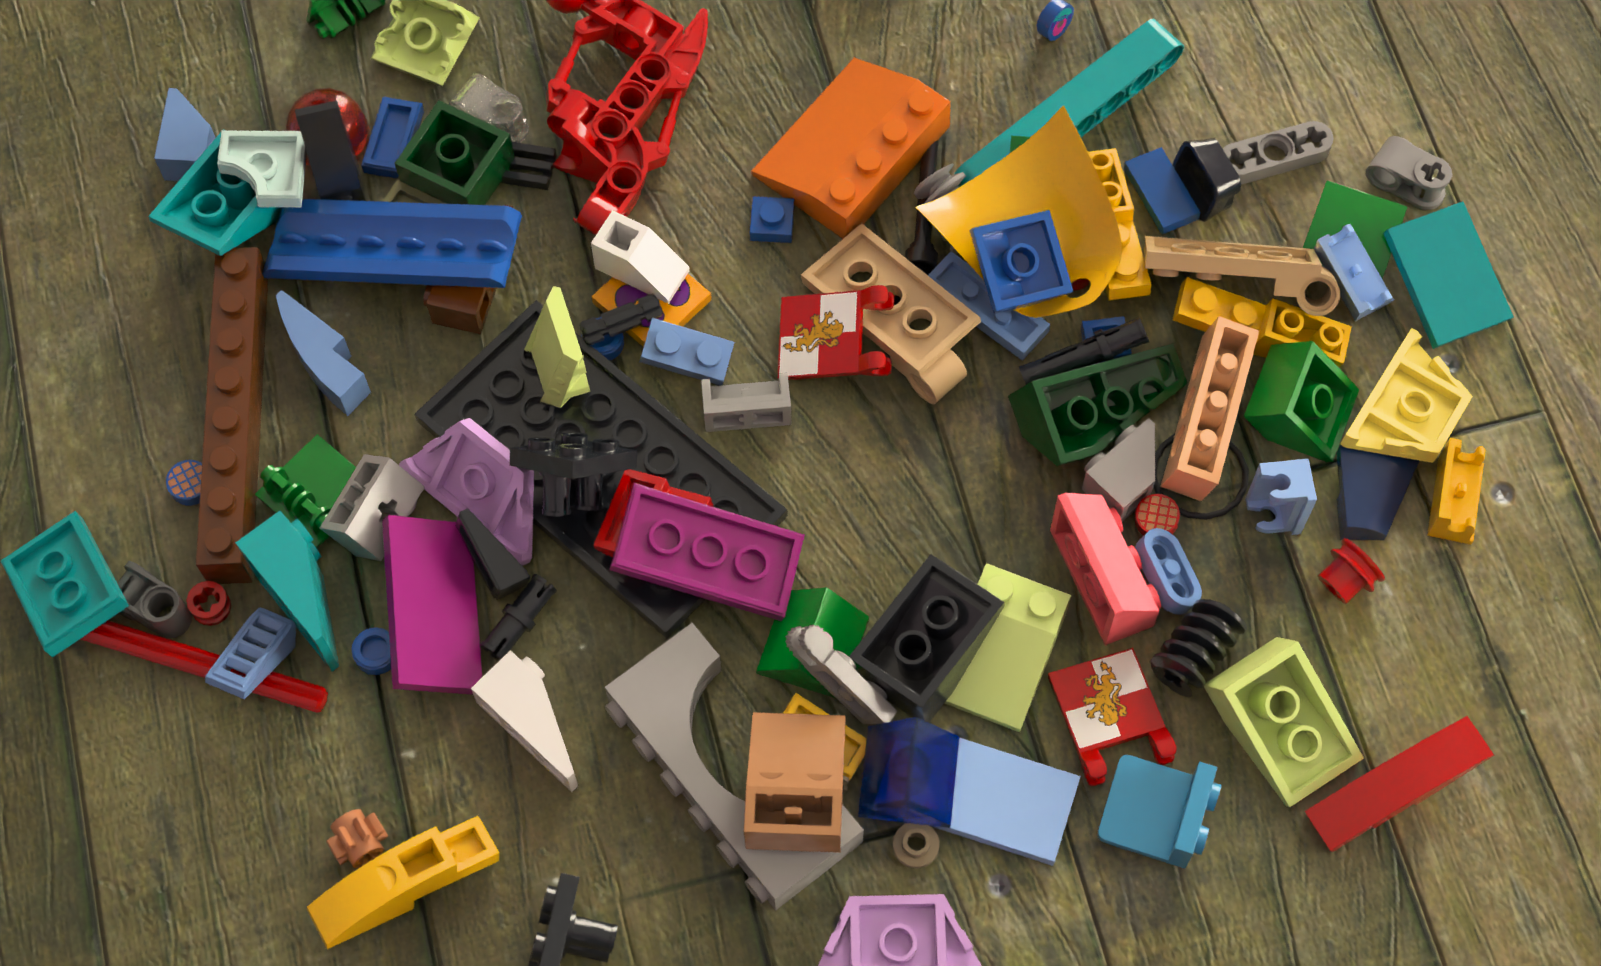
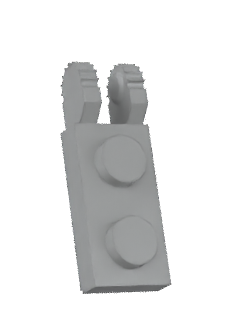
(838, 675)

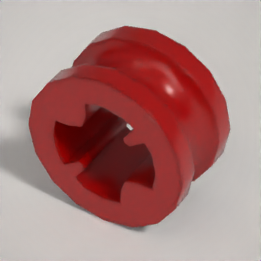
(218, 611)

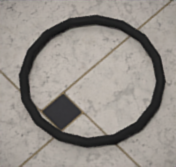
(1205, 516)

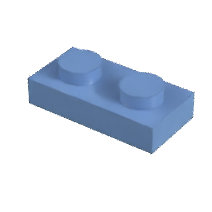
(686, 351)

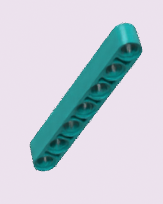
(1093, 92)

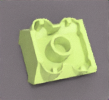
(424, 38)
(557, 353)

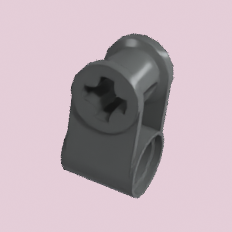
(148, 598)

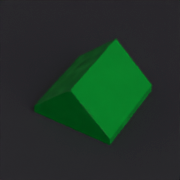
(808, 608)

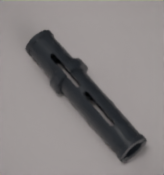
(1087, 352)

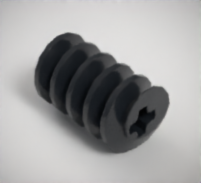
(1193, 645)

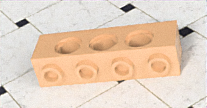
(1210, 409)

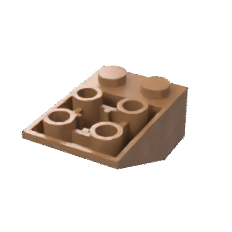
(795, 782)

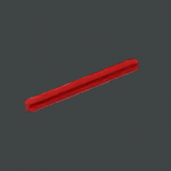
(199, 662)

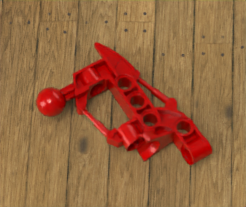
(580, 120)

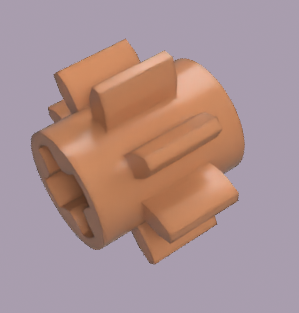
(357, 838)

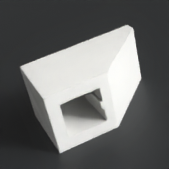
(637, 257)

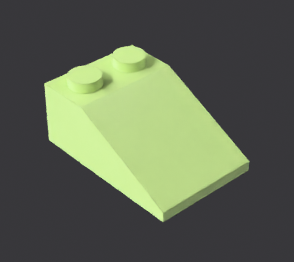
(1015, 651)
(1284, 719)

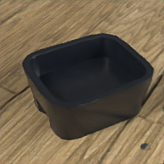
(1207, 176)

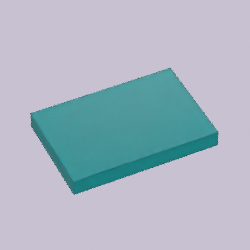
(1448, 275)
(64, 584)

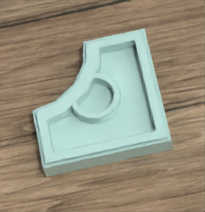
(269, 162)

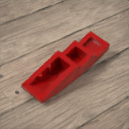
(1399, 783)

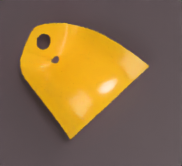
(1038, 176)

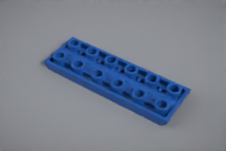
(394, 243)

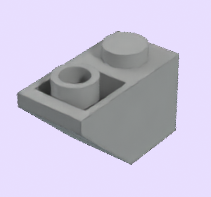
(1126, 471)

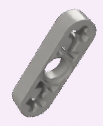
(1287, 140)

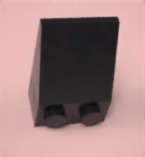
(927, 638)

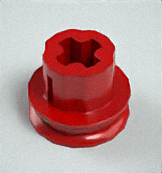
(1350, 572)

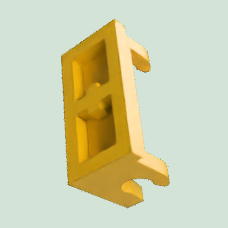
(1456, 493)

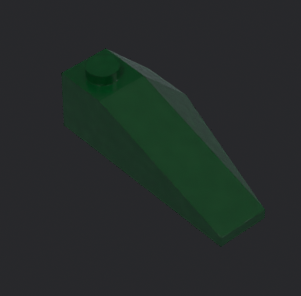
(1090, 406)

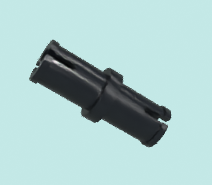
(518, 617)

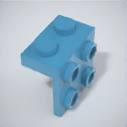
(1159, 810)

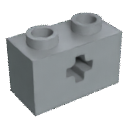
(372, 493)

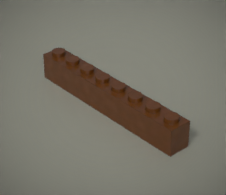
(232, 415)

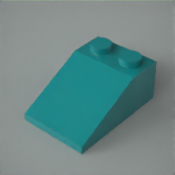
(213, 206)
(287, 568)

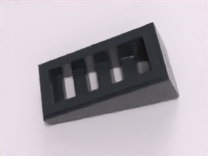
(496, 564)

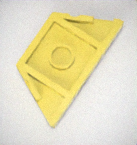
(1410, 407)

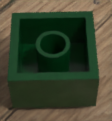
(456, 157)

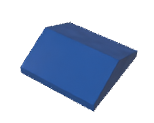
(1021, 261)

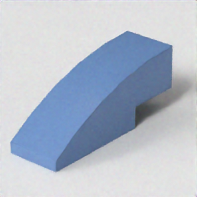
(323, 355)

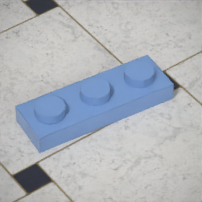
(1008, 328)

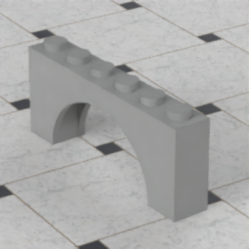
(659, 706)

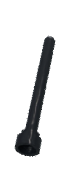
(922, 251)

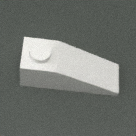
(519, 702)

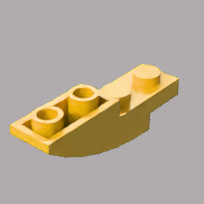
(1131, 276)
(1277, 321)
(399, 877)

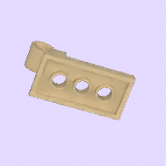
(1289, 266)
(918, 354)

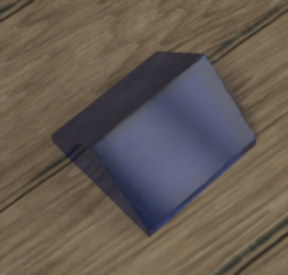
(909, 773)

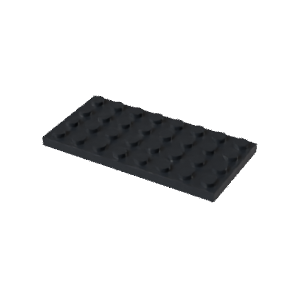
(504, 398)

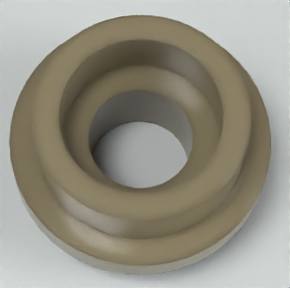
(912, 858)

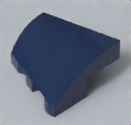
(1370, 492)

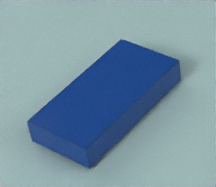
(392, 131)
(1161, 190)

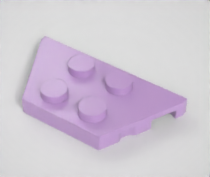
(475, 473)
(898, 933)

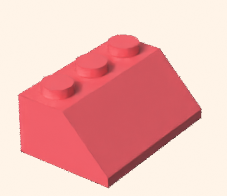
(1104, 566)

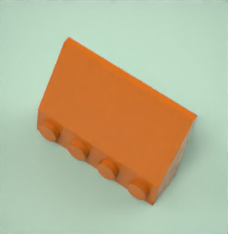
(855, 144)

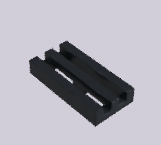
(530, 180)

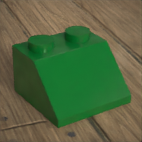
(1302, 400)

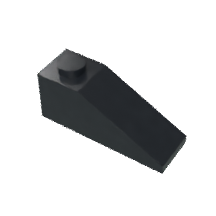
(330, 152)

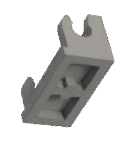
(746, 405)

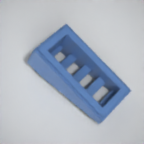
(261, 628)

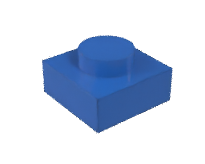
(772, 219)

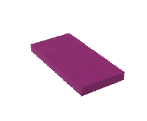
(707, 552)
(431, 606)

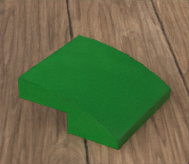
(1365, 212)

